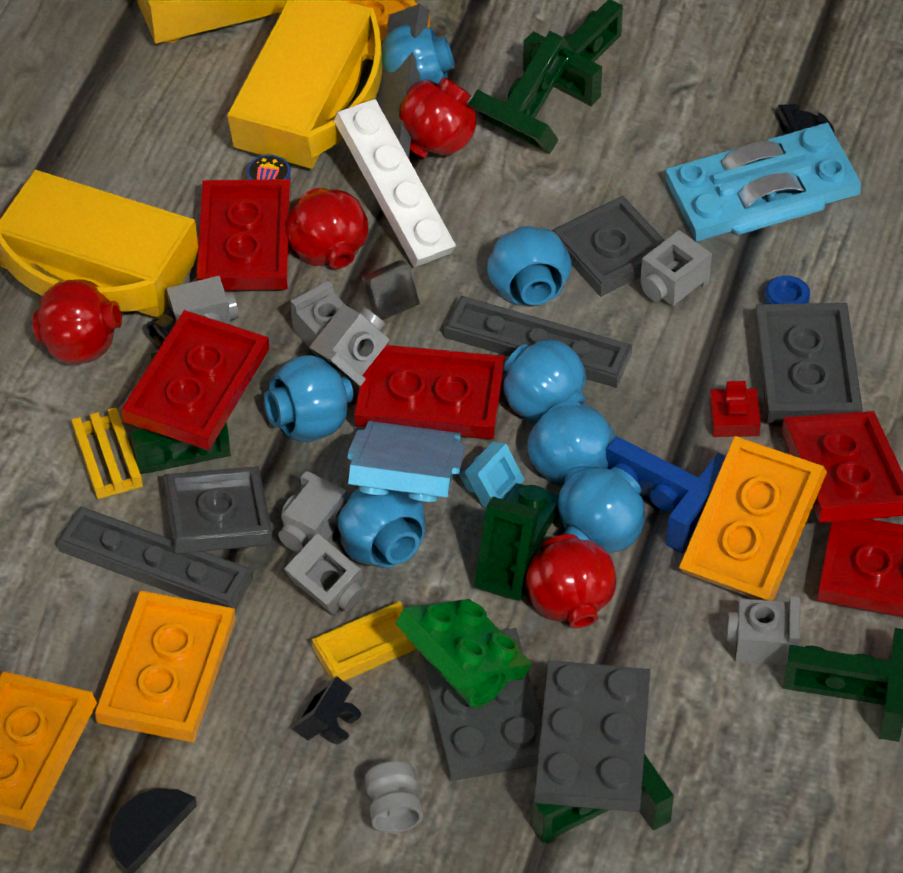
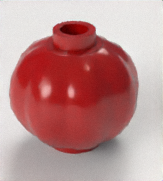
(437, 117)
(327, 228)
(76, 321)
(571, 580)

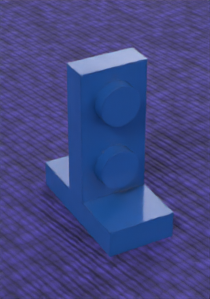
(667, 487)

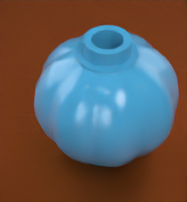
(431, 53)
(534, 260)
(542, 378)
(311, 395)
(569, 441)
(602, 507)
(388, 521)

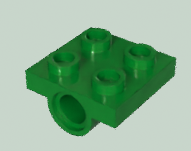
(465, 648)

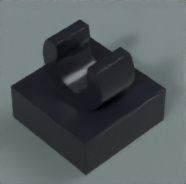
(322, 712)

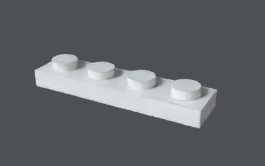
(394, 183)

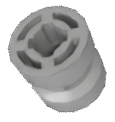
(394, 803)

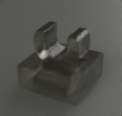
(391, 289)

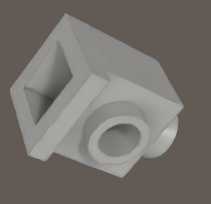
(669, 275)
(203, 298)
(313, 312)
(351, 342)
(311, 512)
(318, 562)
(764, 630)

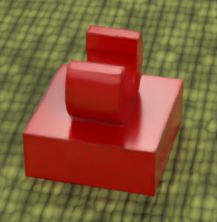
(734, 411)

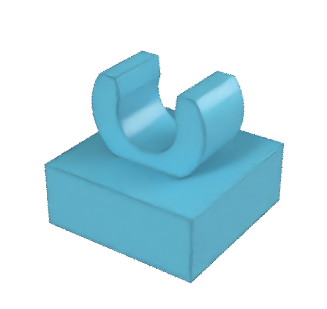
(492, 473)

